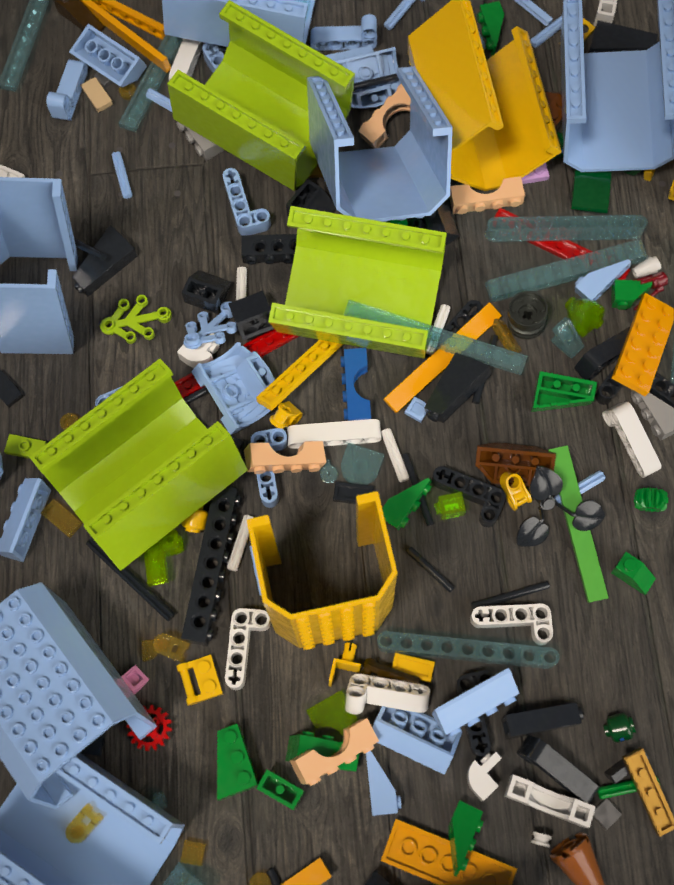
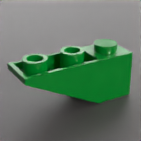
(491, 20)
(400, 506)
(461, 829)

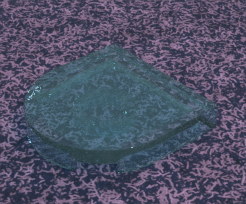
(360, 464)

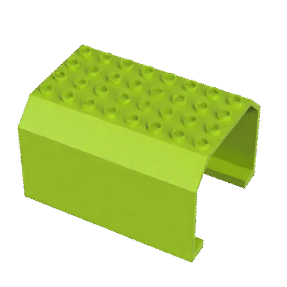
(260, 97)
(366, 263)
(139, 464)

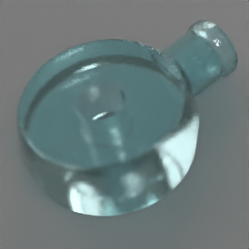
(328, 469)

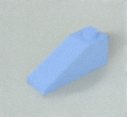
(599, 281)
(382, 792)

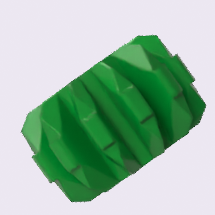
(651, 499)

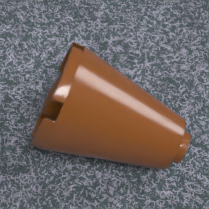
(577, 860)

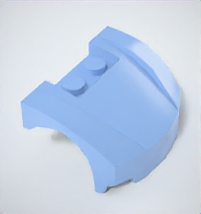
(369, 67)
(234, 384)

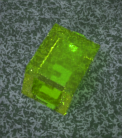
(450, 506)

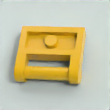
(206, 678)

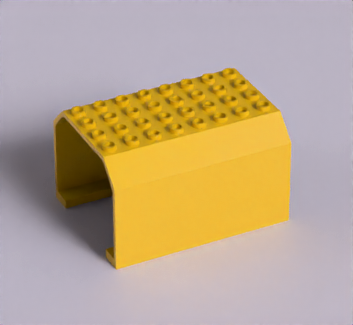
(492, 104)
(339, 620)

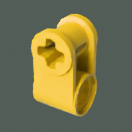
(286, 415)
(517, 492)

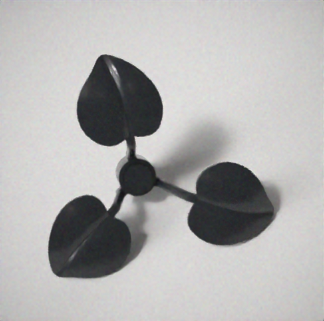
(542, 488)

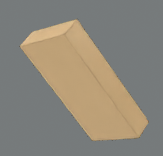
(96, 94)

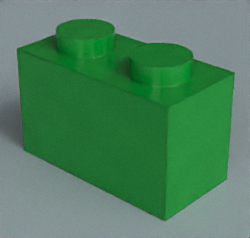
(280, 790)

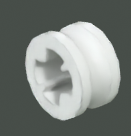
(541, 839)

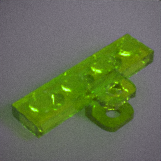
(156, 555)

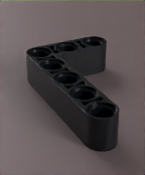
(613, 388)

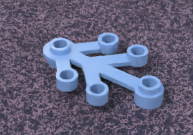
(194, 340)

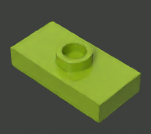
(22, 446)

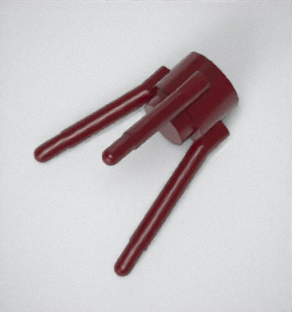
(658, 281)

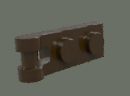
(383, 671)

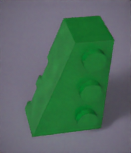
(561, 391)
(324, 746)
(234, 764)

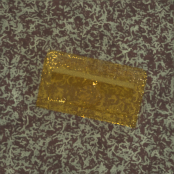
(505, 336)

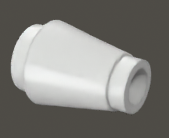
(647, 267)

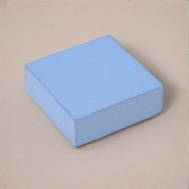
(416, 409)

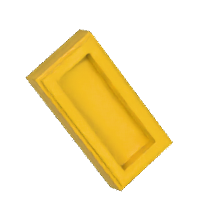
(414, 666)

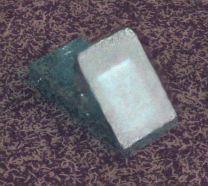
(567, 338)

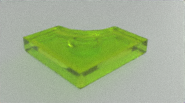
(332, 713)

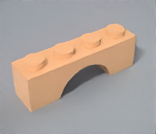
(374, 129)
(465, 199)
(263, 458)
(357, 738)

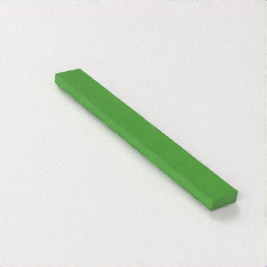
(581, 540)

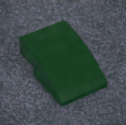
(591, 191)

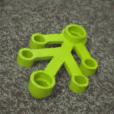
(133, 320)

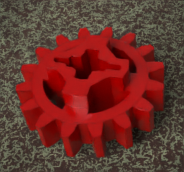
(158, 739)

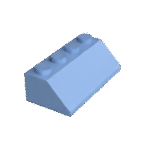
(107, 57)
(24, 518)
(476, 702)
(415, 737)

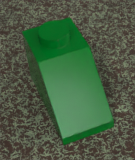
(627, 293)
(634, 573)

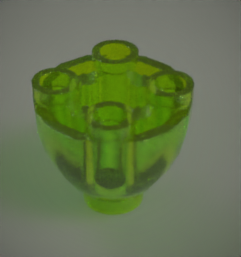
(584, 314)

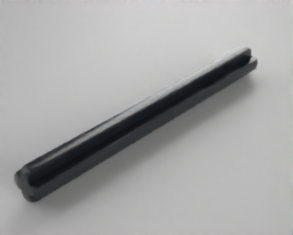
(133, 582)

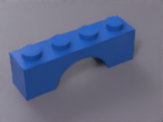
(355, 365)

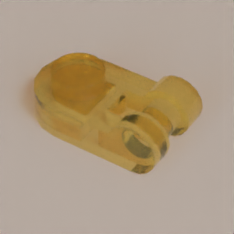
(164, 643)
(77, 830)

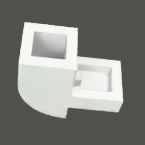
(201, 355)
(478, 779)

